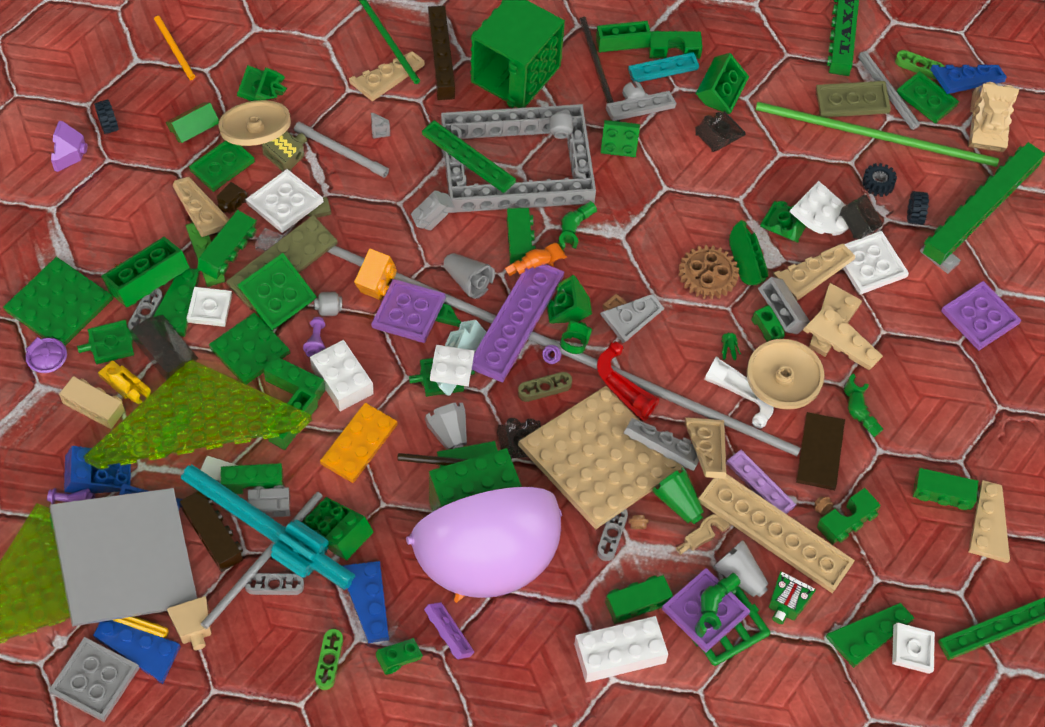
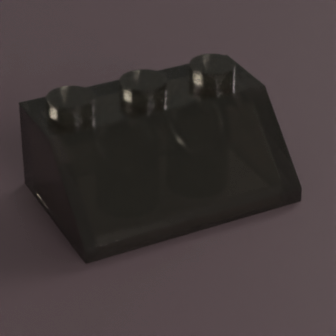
(162, 345)

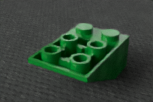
(340, 526)

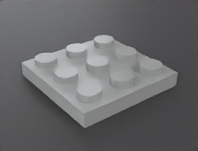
(94, 679)

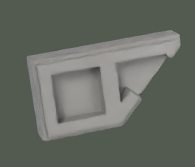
(380, 126)

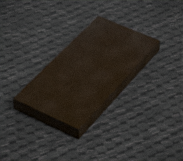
(820, 451)

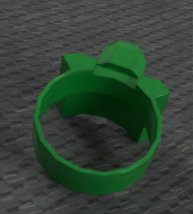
(579, 331)

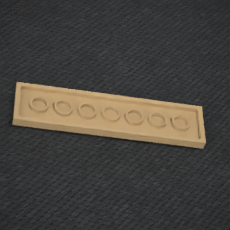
(776, 531)

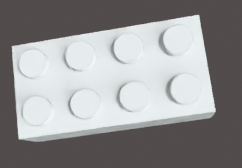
(620, 649)

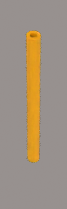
(174, 47)

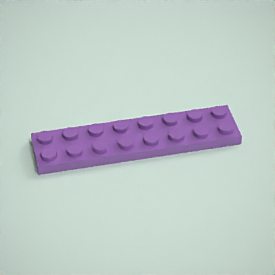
(516, 321)

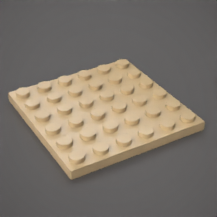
(595, 460)

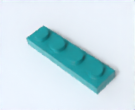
(663, 67)

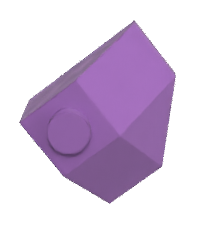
(68, 146)

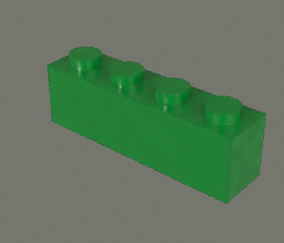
(227, 244)

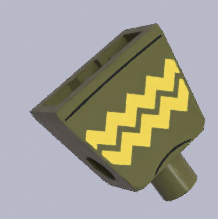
(285, 150)

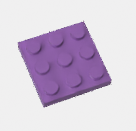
(408, 310)
(981, 315)
(686, 611)

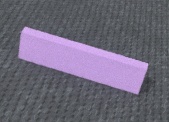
(759, 482)

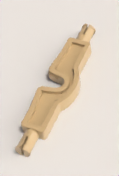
(703, 534)

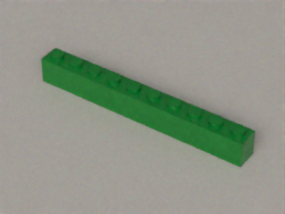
(983, 203)

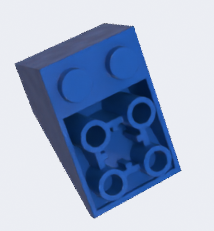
(82, 475)

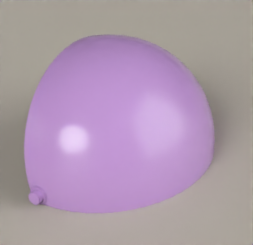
(489, 541)

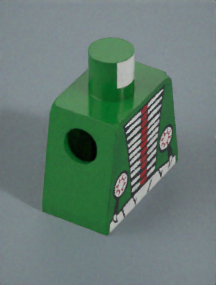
(789, 598)

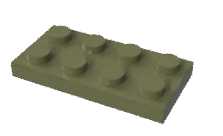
(853, 99)

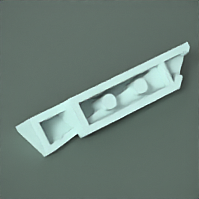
(467, 337)

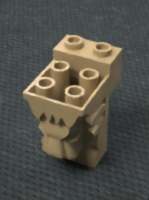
(991, 116)

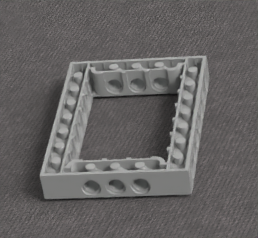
(521, 194)

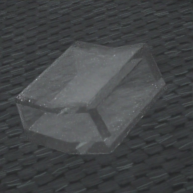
(267, 240)

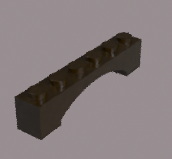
(441, 53)

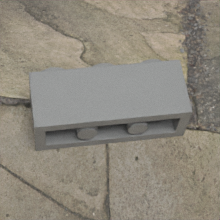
(784, 305)

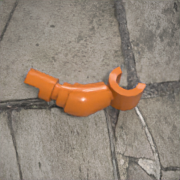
(537, 258)

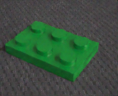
(927, 97)
(221, 164)

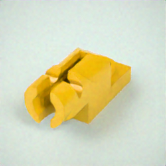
(124, 382)

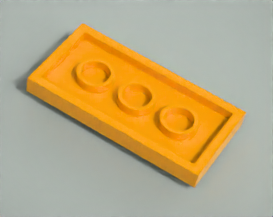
(358, 442)

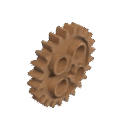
(708, 272)

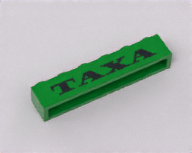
(842, 37)

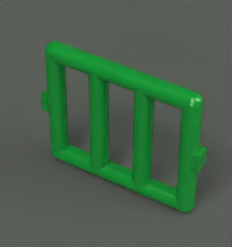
(747, 640)

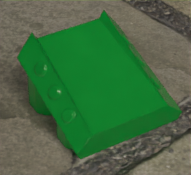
(782, 221)

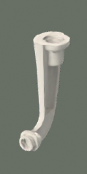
(731, 379)

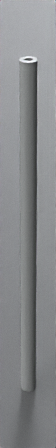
(255, 567)

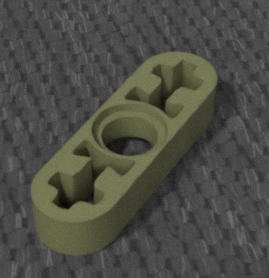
(529, 385)

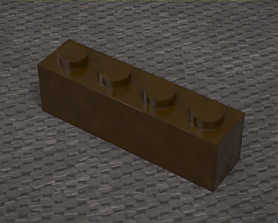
(211, 530)

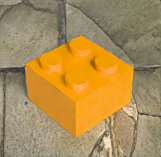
(375, 274)

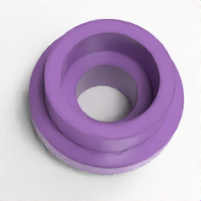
(546, 354)

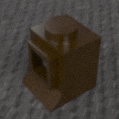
(231, 198)

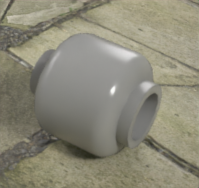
(561, 124)
(328, 304)

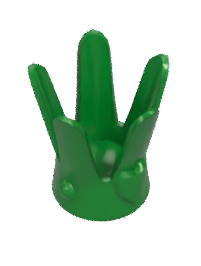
(729, 340)

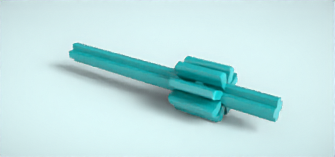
(294, 546)

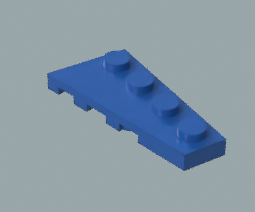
(966, 77)
(368, 600)

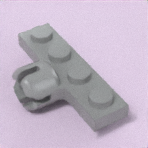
(639, 103)

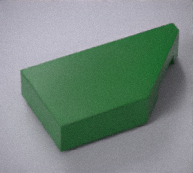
(448, 316)

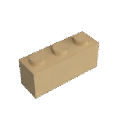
(92, 402)

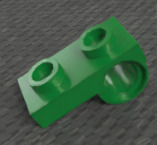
(397, 655)

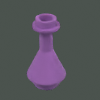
(315, 343)
(84, 494)

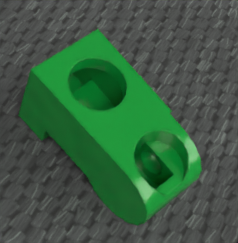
(768, 323)

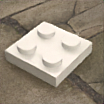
(209, 306)
(452, 365)
(913, 648)

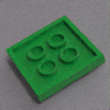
(276, 291)
(248, 348)

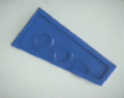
(147, 650)

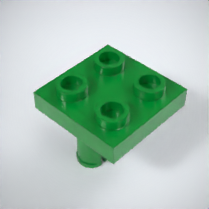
(620, 138)

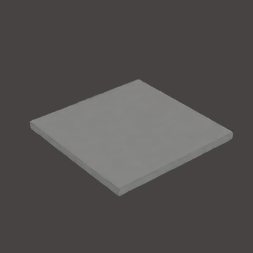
(122, 556)

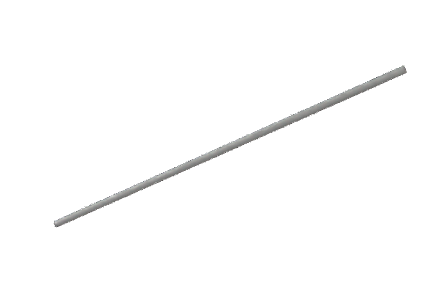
(592, 362)

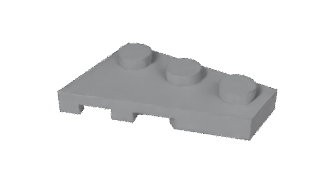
(631, 317)

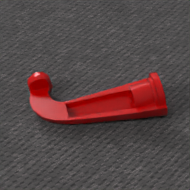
(631, 395)

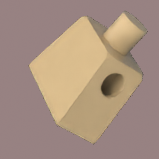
(188, 619)

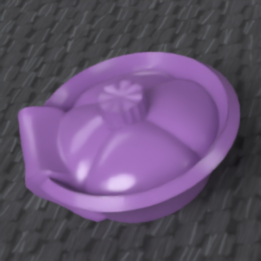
(46, 355)

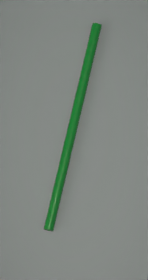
(390, 41)

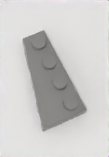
(664, 443)

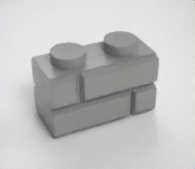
(432, 210)
(272, 501)

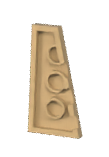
(709, 445)

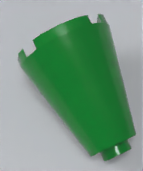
(680, 496)

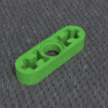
(916, 58)
(334, 666)

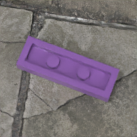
(449, 630)

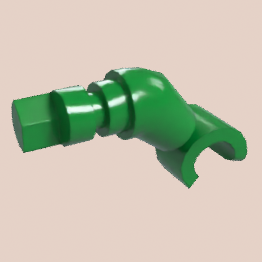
(570, 223)
(858, 408)
(710, 601)

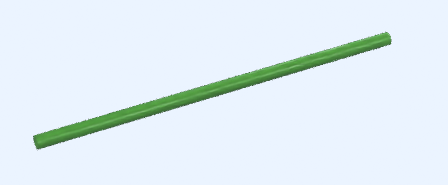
(882, 135)

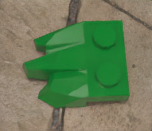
(261, 84)

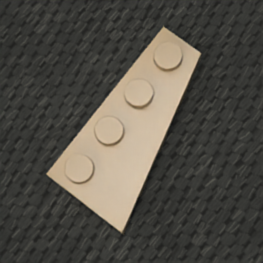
(384, 78)
(201, 209)
(814, 271)
(844, 305)
(835, 331)
(989, 526)

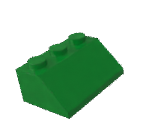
(722, 83)

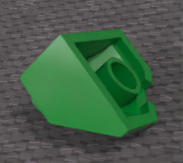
(569, 303)

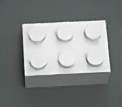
(342, 374)

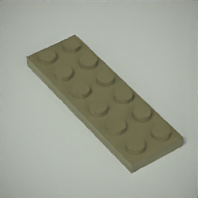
(300, 246)

